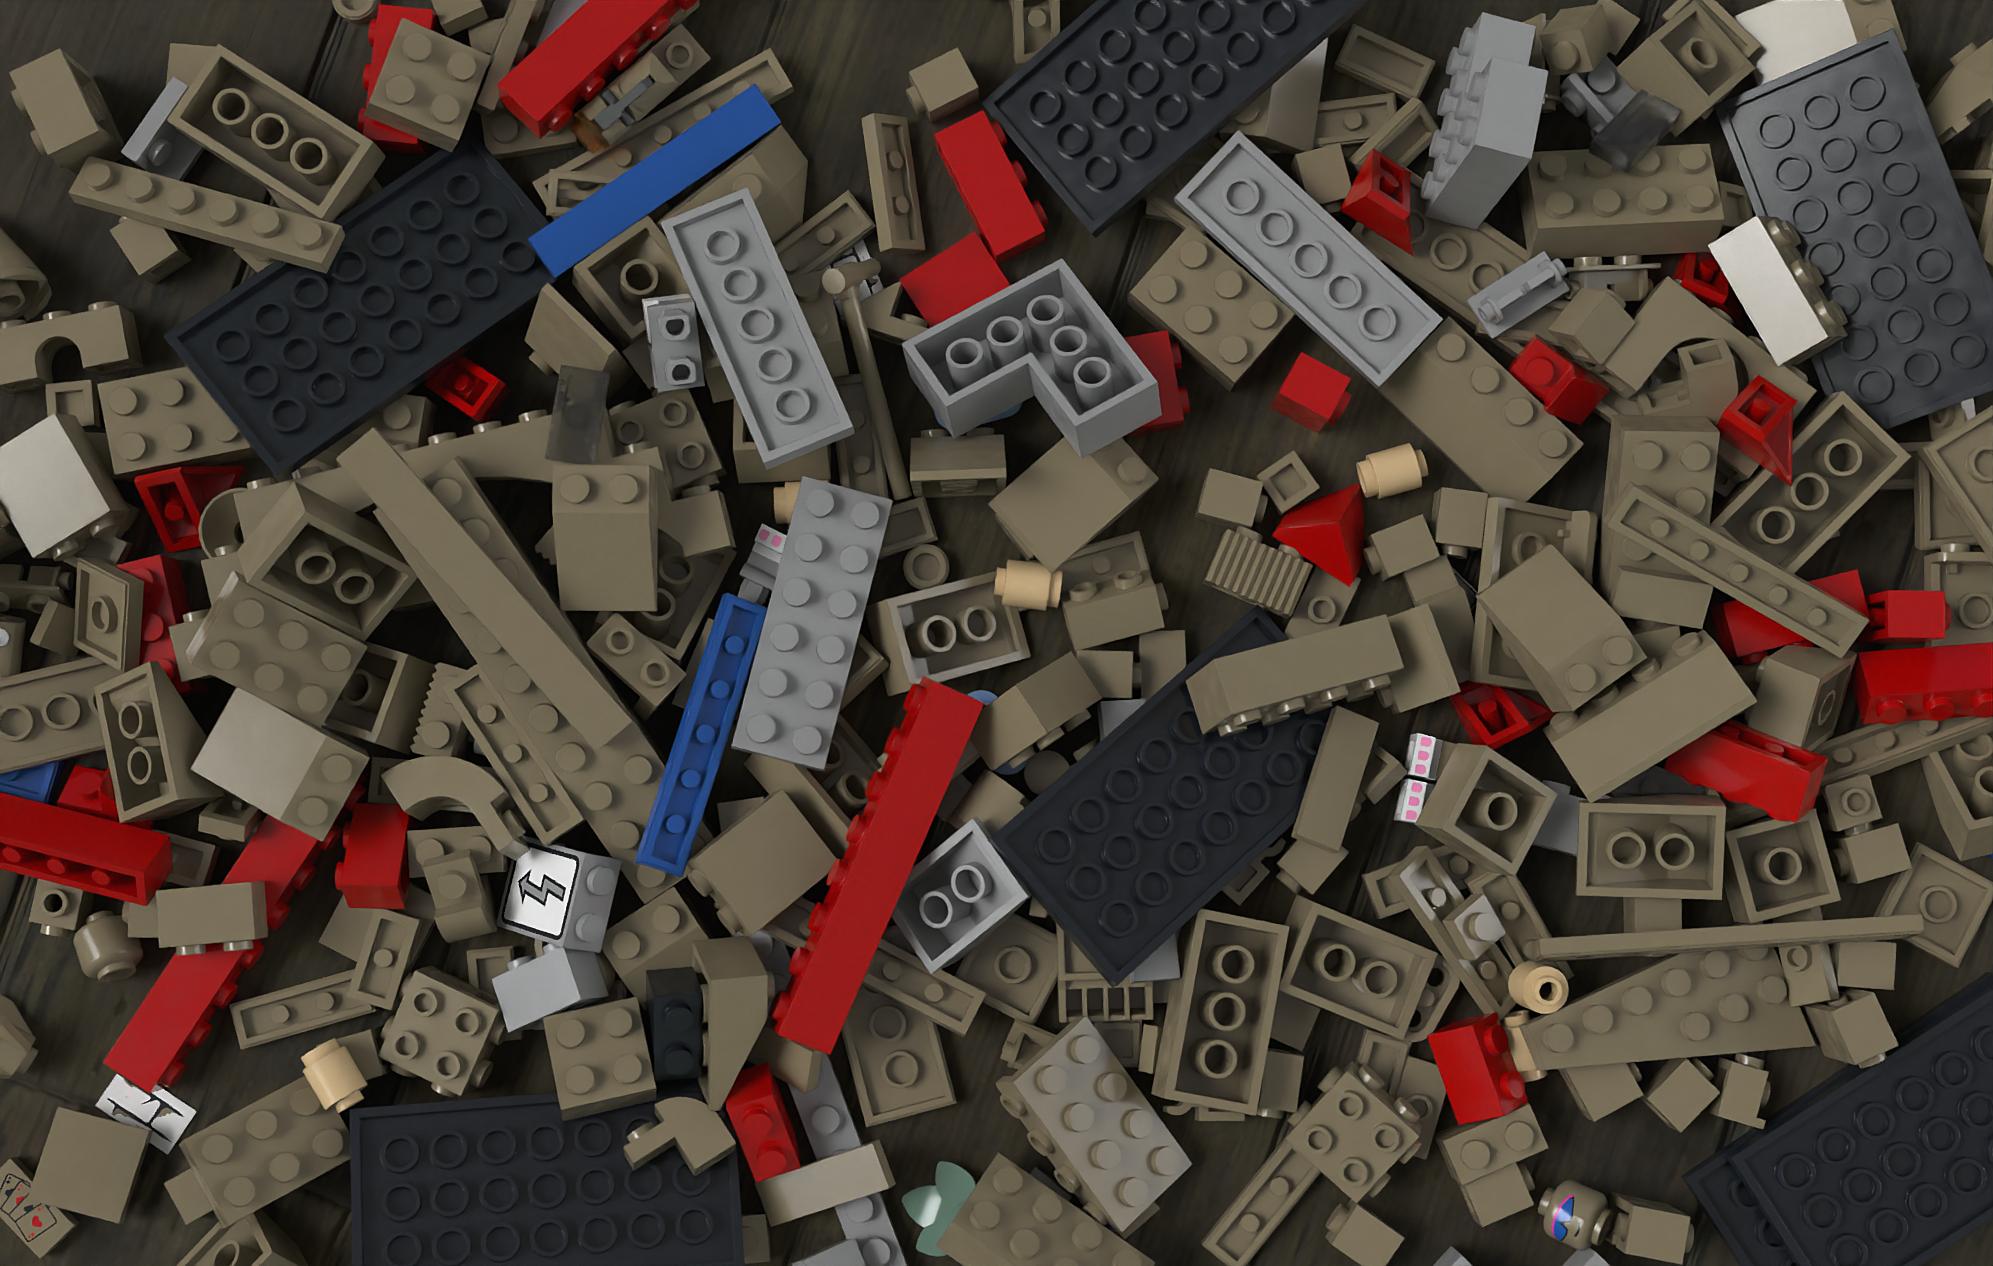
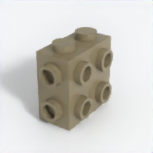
(676, 426)
(443, 1032)
(1355, 1130)

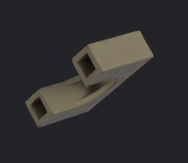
(1677, 319)

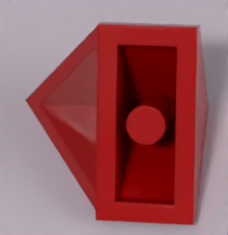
(1382, 200)
(1705, 279)
(1762, 426)
(179, 498)
(1328, 532)
(1497, 713)

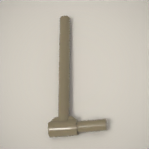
(844, 284)

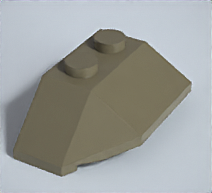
(774, 176)

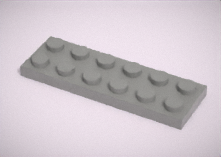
(1307, 259)
(757, 328)
(812, 624)

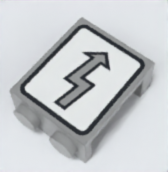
(559, 895)

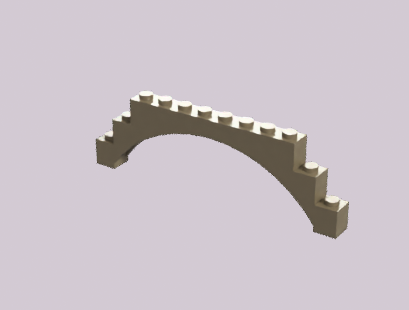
(490, 454)

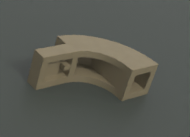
(446, 781)

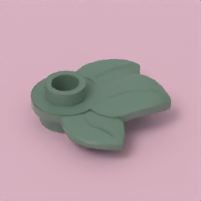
(938, 1204)

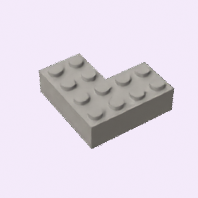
(1486, 121)
(1040, 342)

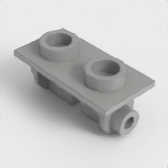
(1519, 294)

